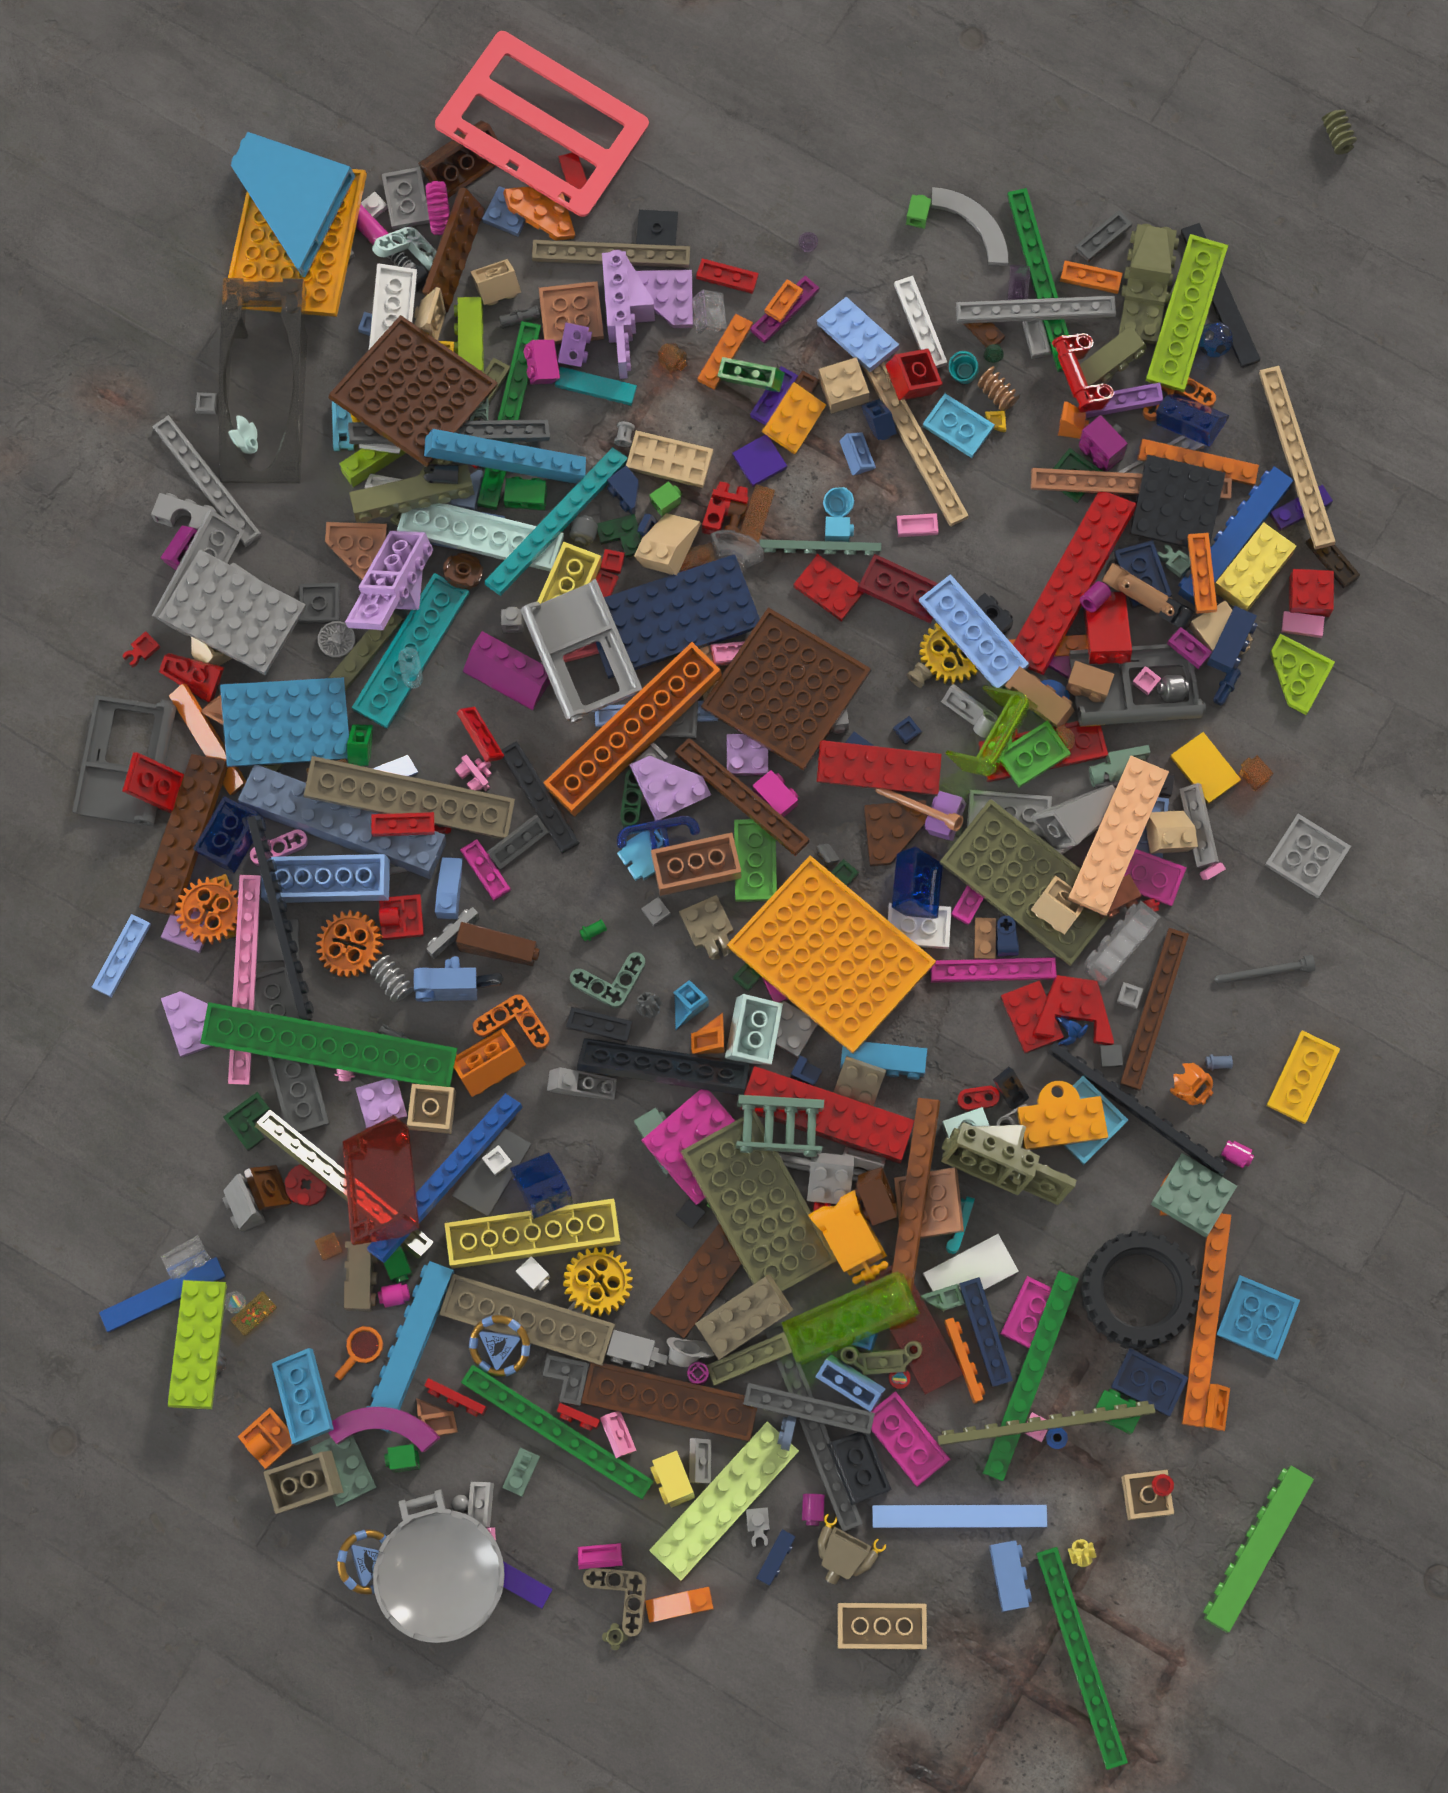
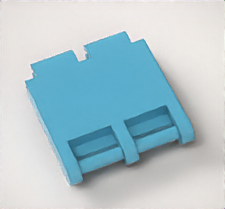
(639, 853)

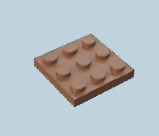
(570, 304)
(942, 1203)

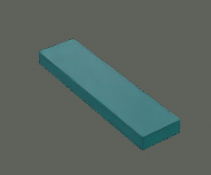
(596, 386)

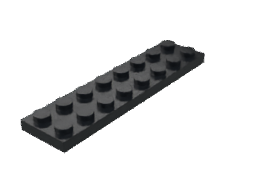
(663, 1066)

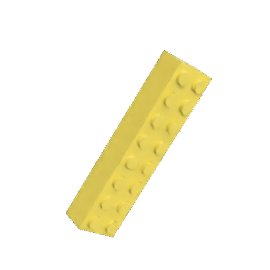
(521, 1236)

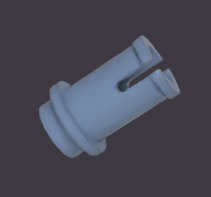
(1218, 1062)

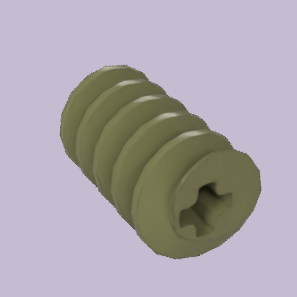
(1339, 131)

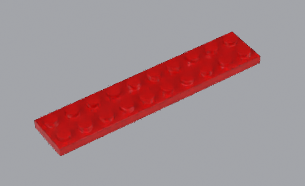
(1072, 578)

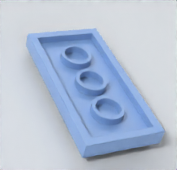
(858, 334)

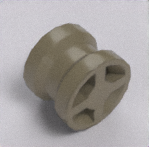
(919, 675)

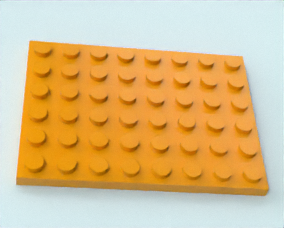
(262, 257)
(831, 954)

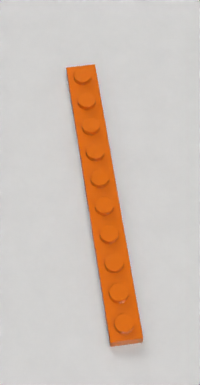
(1206, 1323)

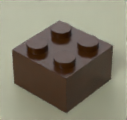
(876, 1196)

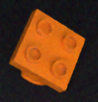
(267, 1438)

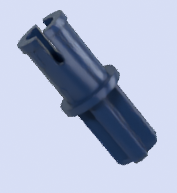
(1226, 687)

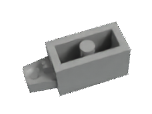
(634, 1350)

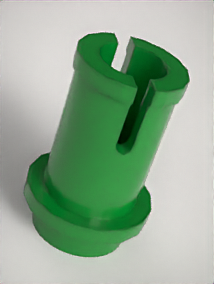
(592, 930)

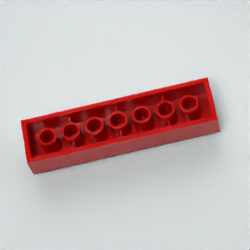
(842, 1118)

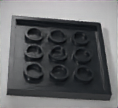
(1176, 501)

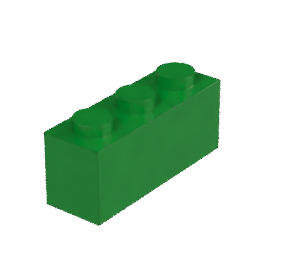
(751, 374)

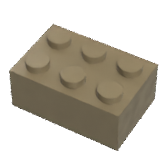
(303, 1482)

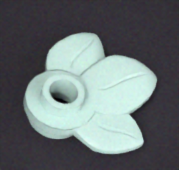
(245, 436)

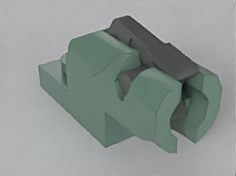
(1111, 772)

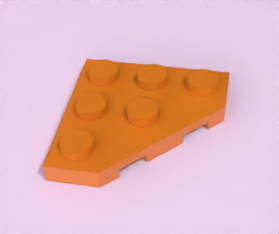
(540, 212)

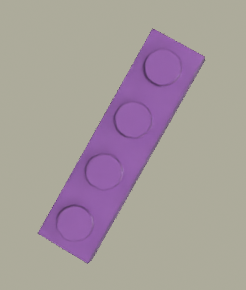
(1131, 399)

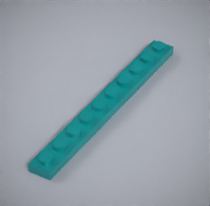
(555, 522)

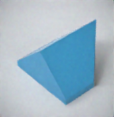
(688, 1003)

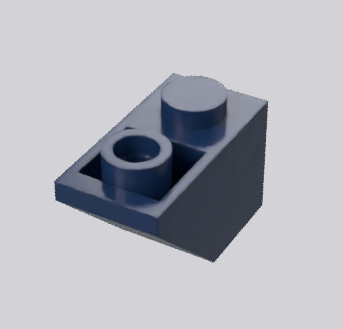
(626, 488)

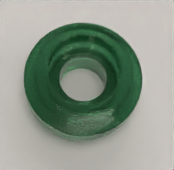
(993, 353)

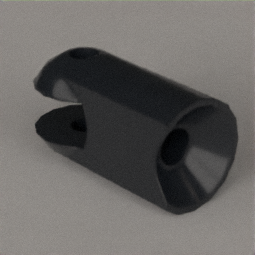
(441, 473)

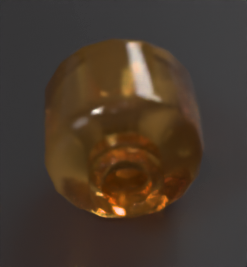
(672, 357)

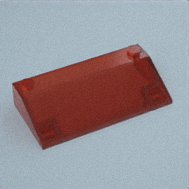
(380, 1182)

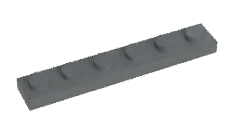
(809, 1408)

